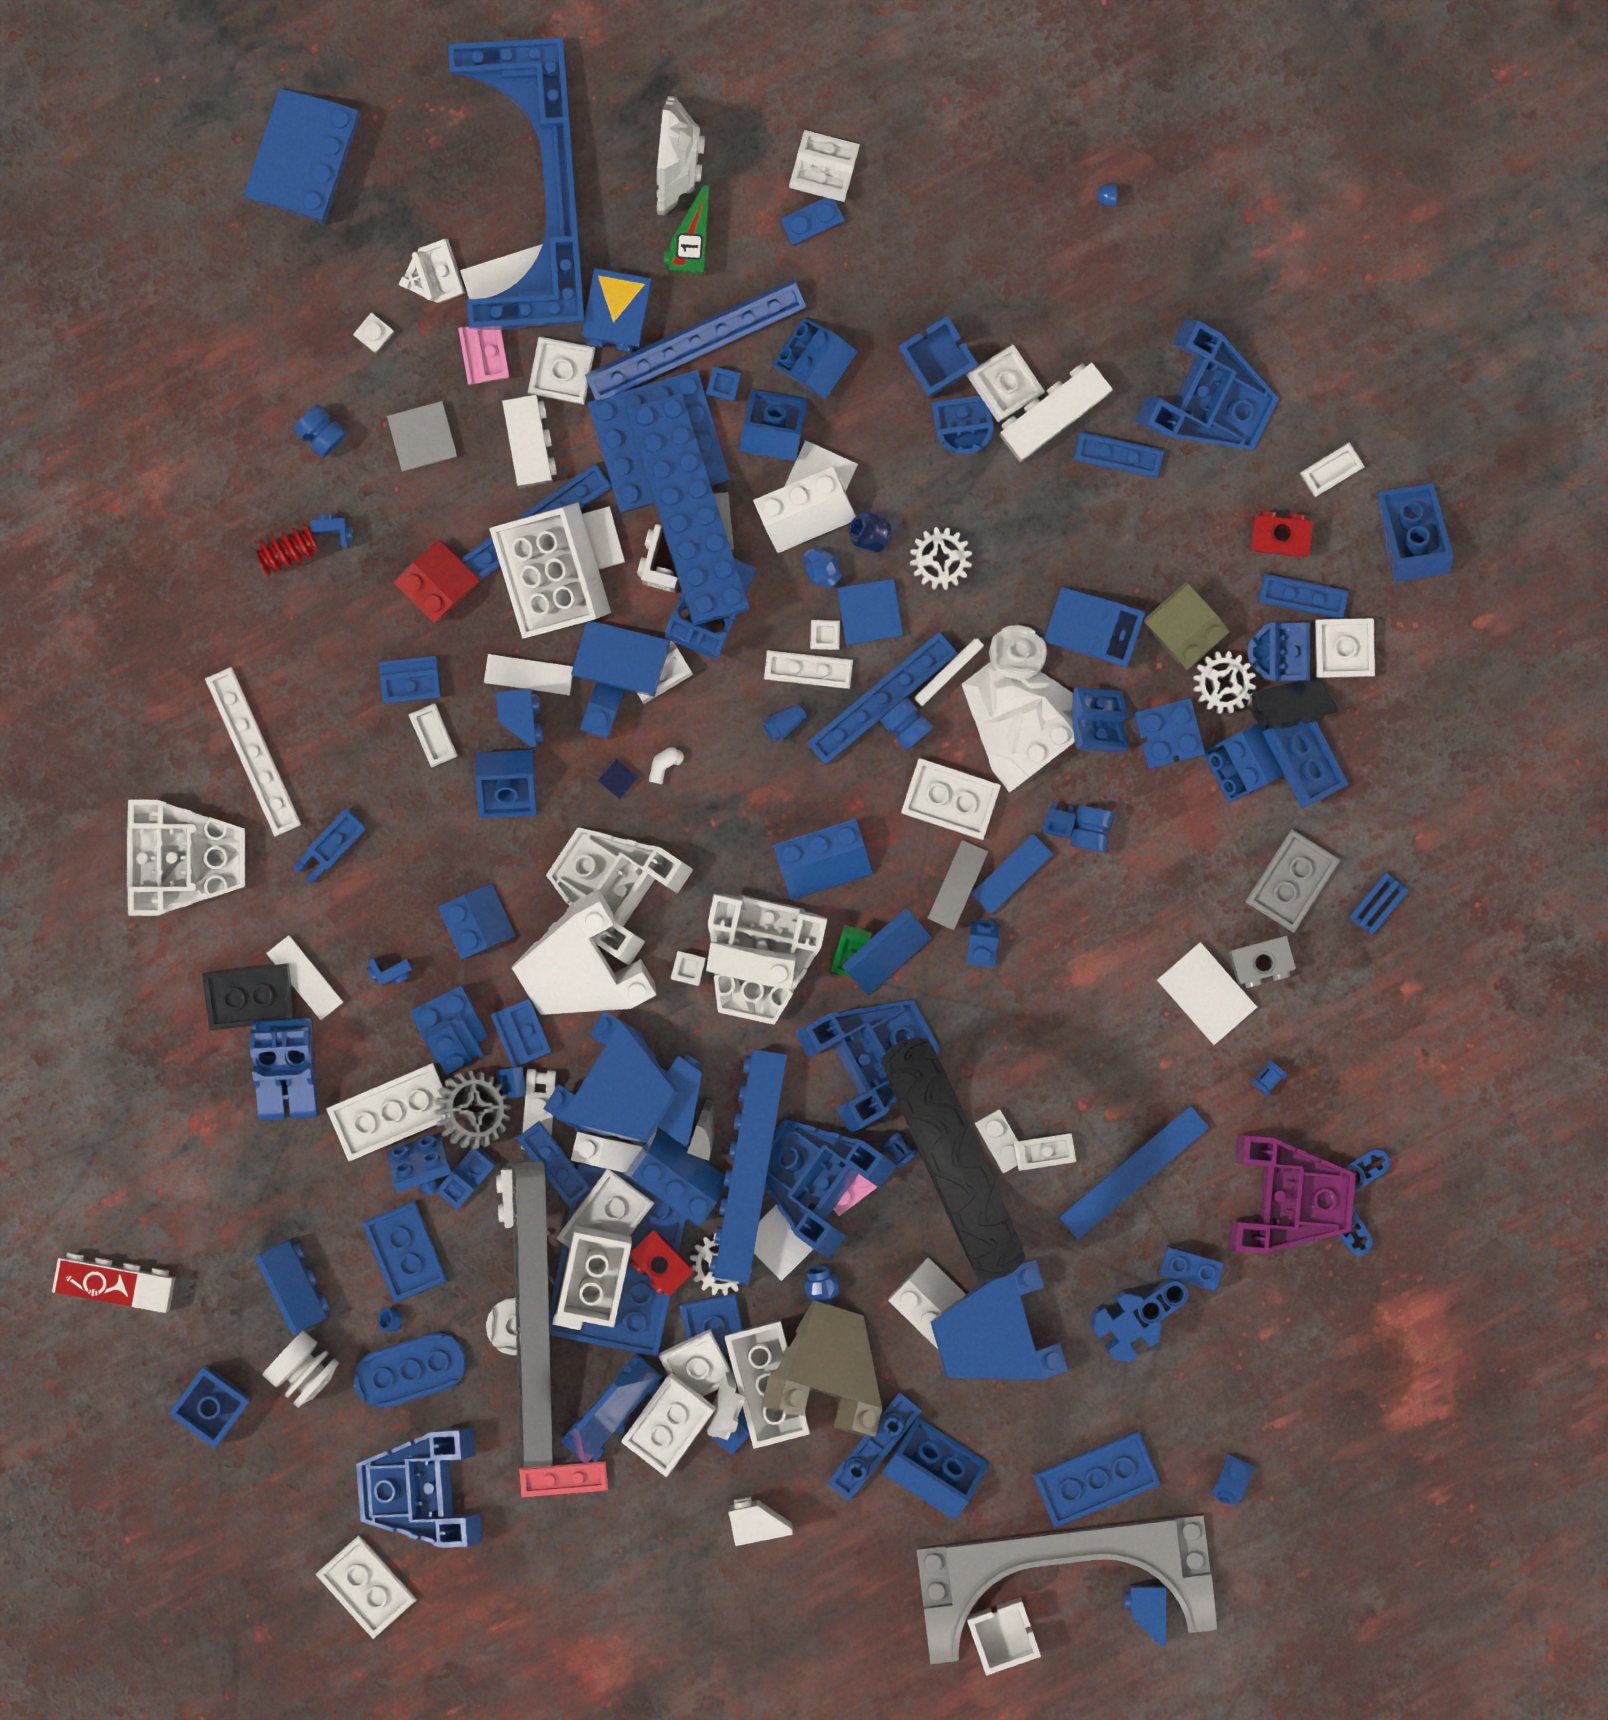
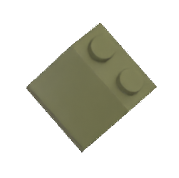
(1186, 626)

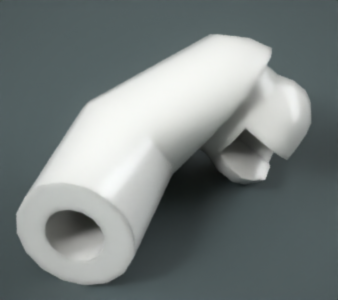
(662, 761)

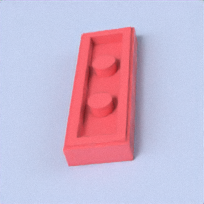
(564, 1479)

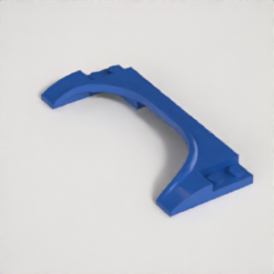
(535, 80)

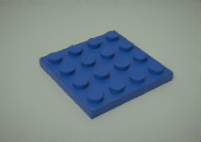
(620, 448)

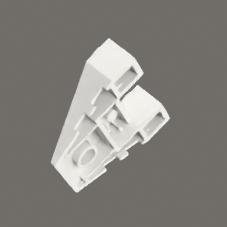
(621, 873)
(569, 971)

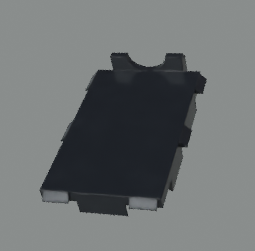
(1291, 703)

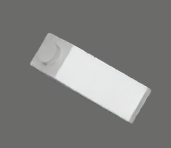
(752, 964)
(604, 1152)

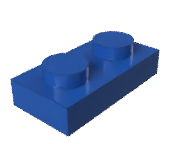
(812, 220)

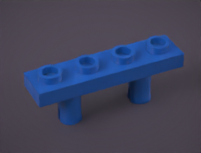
(872, 1450)

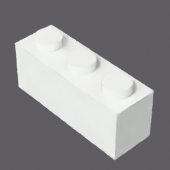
(529, 441)

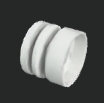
(301, 1369)

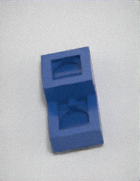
(466, 1177)

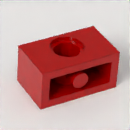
(1265, 542)
(678, 1268)

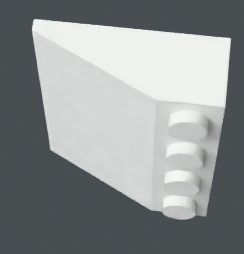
(550, 570)

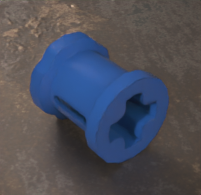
(1268, 1078)
(898, 1149)

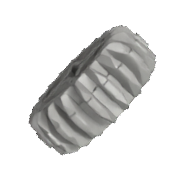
(471, 1120)

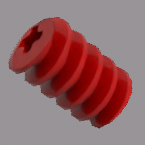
(286, 549)

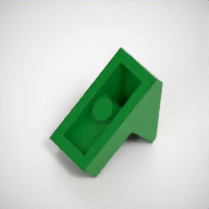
(849, 943)

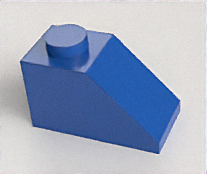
(602, 710)
(1148, 1608)

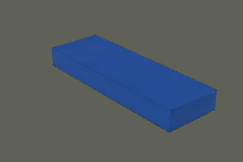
(1118, 455)
(1303, 596)
(1011, 873)
(557, 1165)

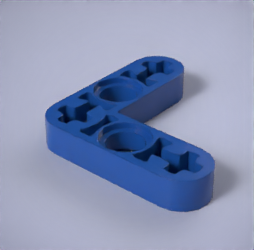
(1375, 1173)

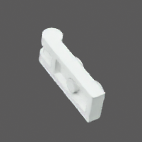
(537, 1100)

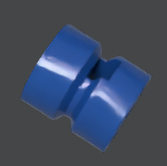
(320, 431)
(906, 723)
(1092, 828)

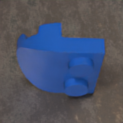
(962, 424)
(1281, 651)

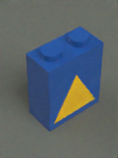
(616, 310)

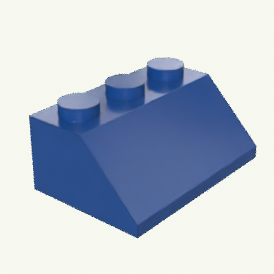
(823, 859)
(676, 1177)
(293, 1286)
(935, 1468)

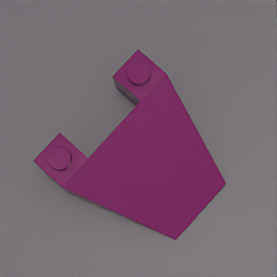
(1298, 1199)

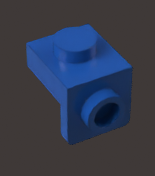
(327, 524)
(983, 943)
(396, 973)
(1232, 1481)

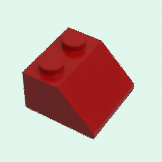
(437, 581)

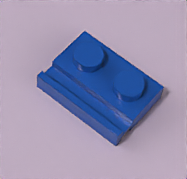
(409, 680)
(521, 1033)
(452, 1043)

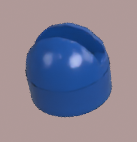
(1108, 195)
(384, 1320)

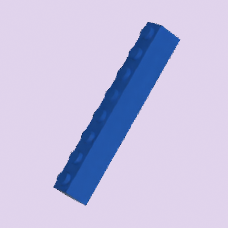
(750, 1167)

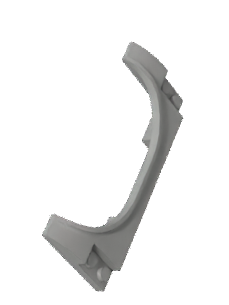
(960, 1573)

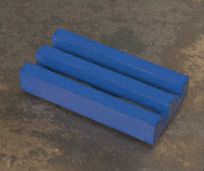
(1363, 922)

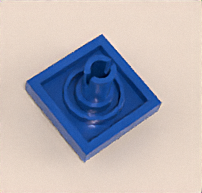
(419, 1164)

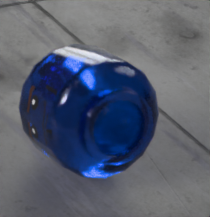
(870, 532)

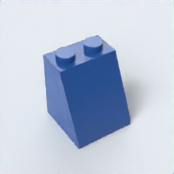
(681, 1114)

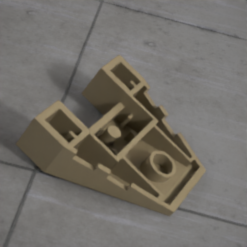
(830, 1358)

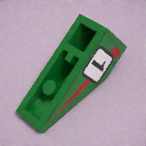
(689, 242)

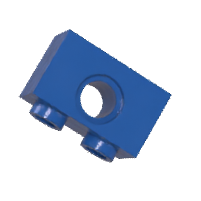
(1190, 1268)

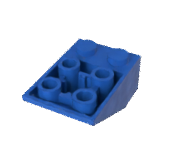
(1094, 627)

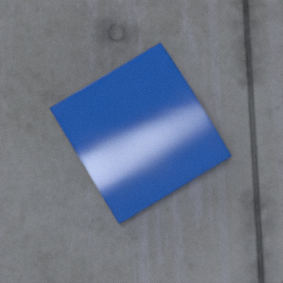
(1099, 719)

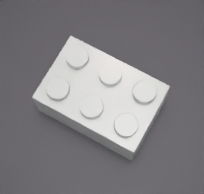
(594, 1276)

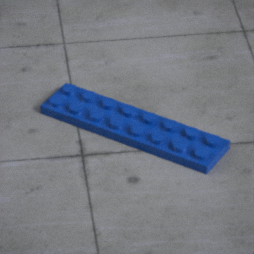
(687, 509)

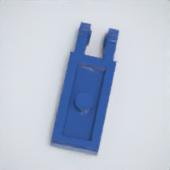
(332, 843)

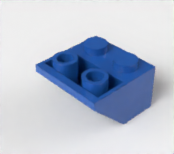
(814, 357)
(518, 714)
(1243, 763)

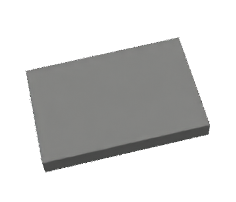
(1292, 880)

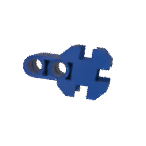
(700, 637)
(296, 1069)
(1130, 1323)

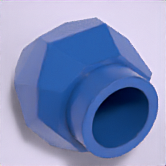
(822, 567)
(821, 1284)

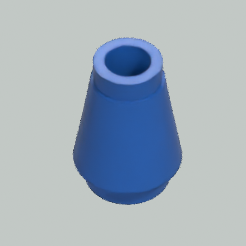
(783, 722)

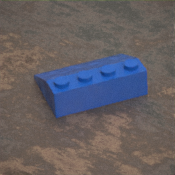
(302, 155)

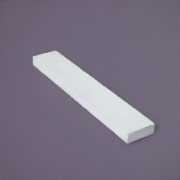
(253, 751)

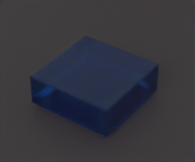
(618, 779)

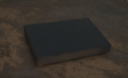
(248, 995)

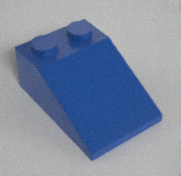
(1414, 533)

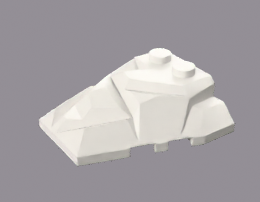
(677, 155)
(1019, 721)
(179, 857)
(768, 927)

